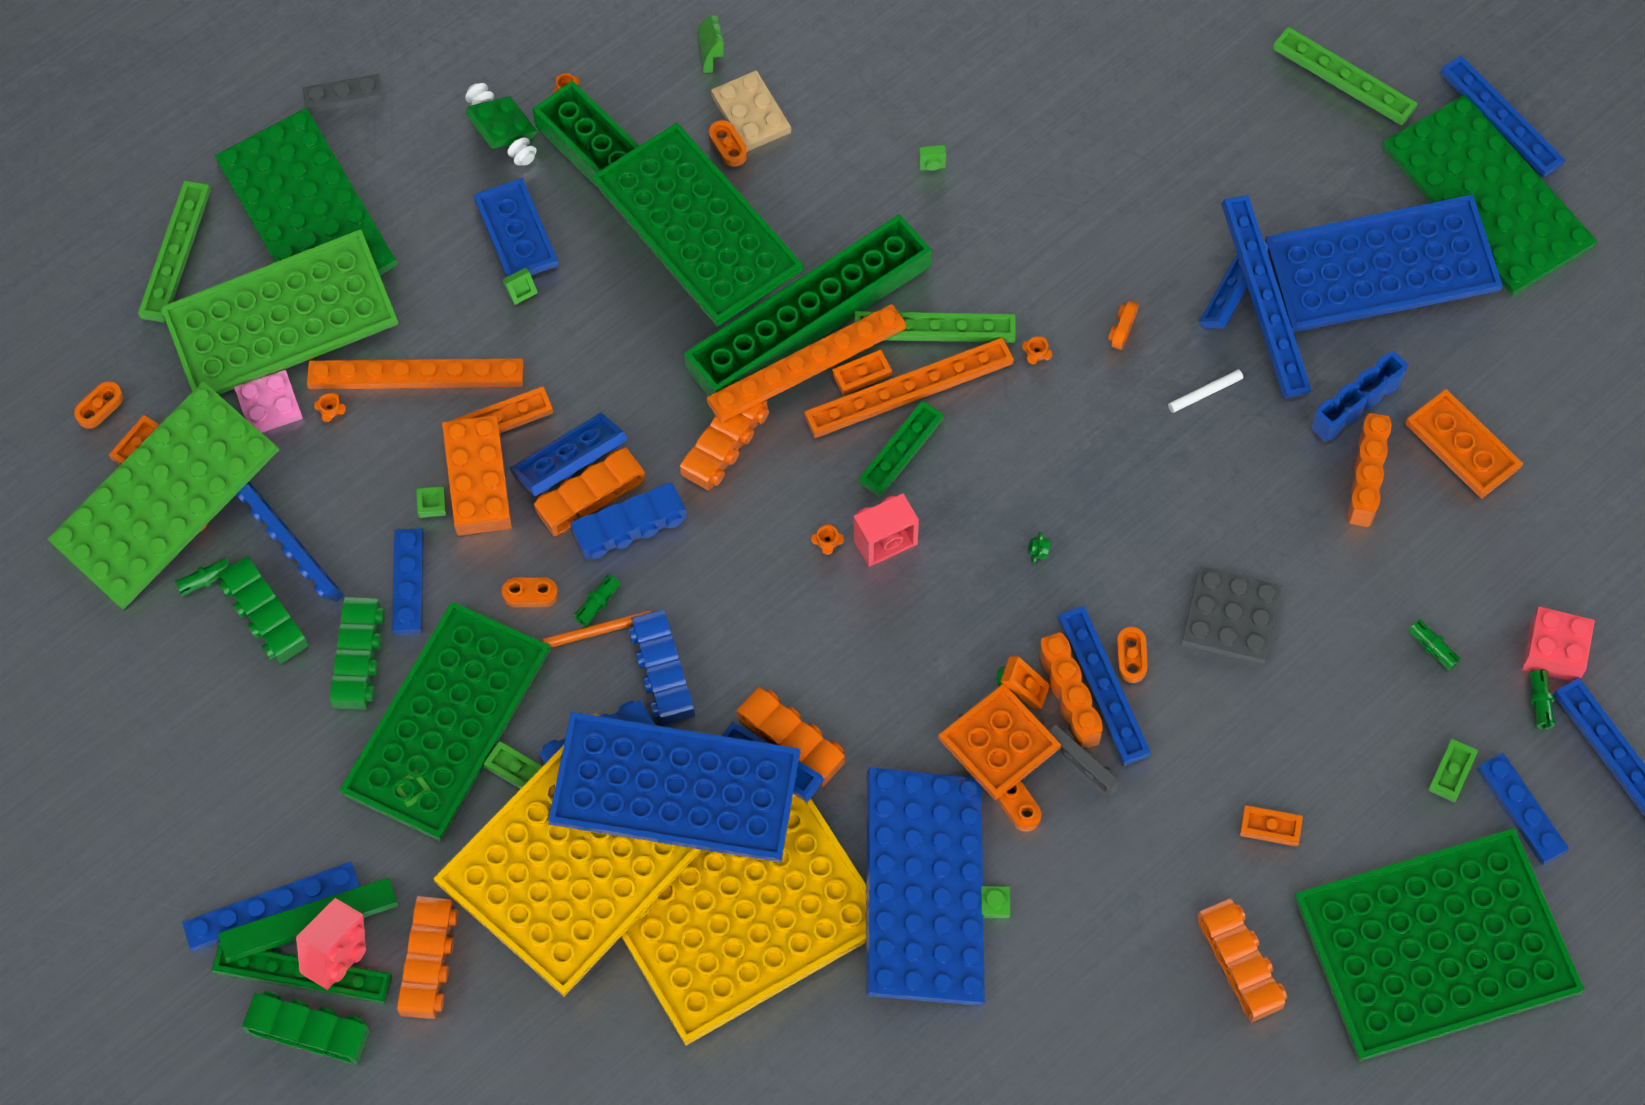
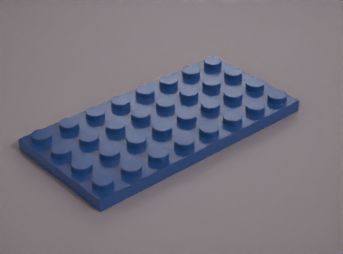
(1383, 263)
(675, 787)
(924, 887)

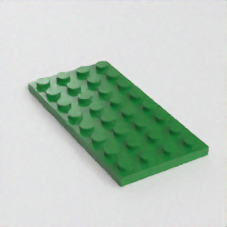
(1463, 155)
(298, 190)
(697, 224)
(445, 720)

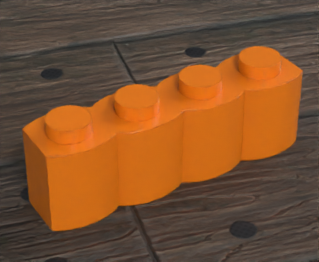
(720, 446)
(1369, 470)
(592, 490)
(1070, 691)
(783, 727)
(426, 957)
(1241, 961)

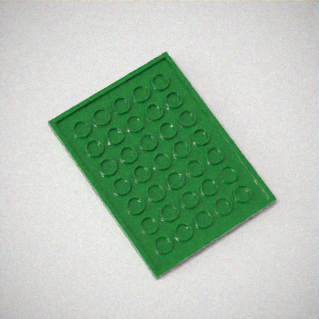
(1437, 944)

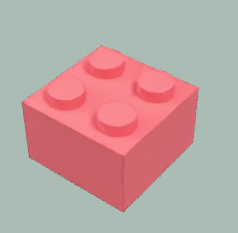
(885, 529)
(1558, 644)
(331, 944)

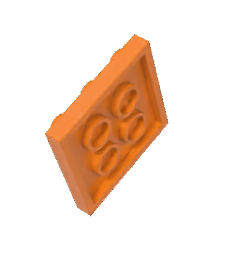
(999, 741)

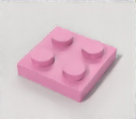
(269, 401)

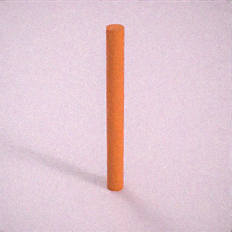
(591, 631)

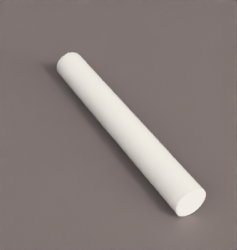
(1205, 391)

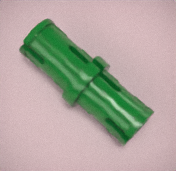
(202, 577)
(596, 600)
(1434, 644)
(1542, 699)

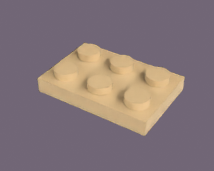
(751, 110)

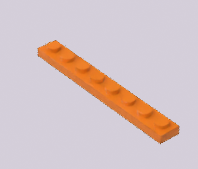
(806, 363)
(415, 373)
(908, 387)

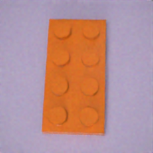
(1463, 443)

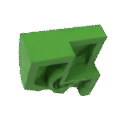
(710, 42)

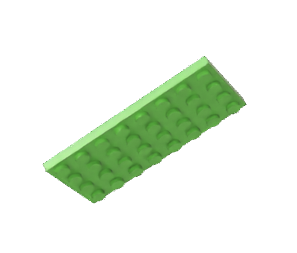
(280, 314)
(163, 495)

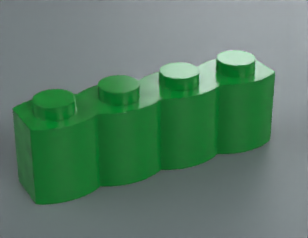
(263, 610)
(356, 652)
(306, 1028)

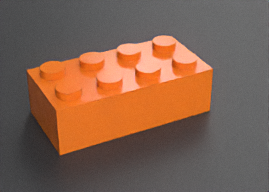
(476, 475)

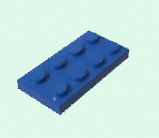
(515, 228)
(568, 454)

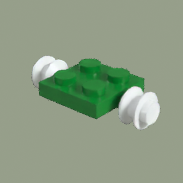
(501, 123)

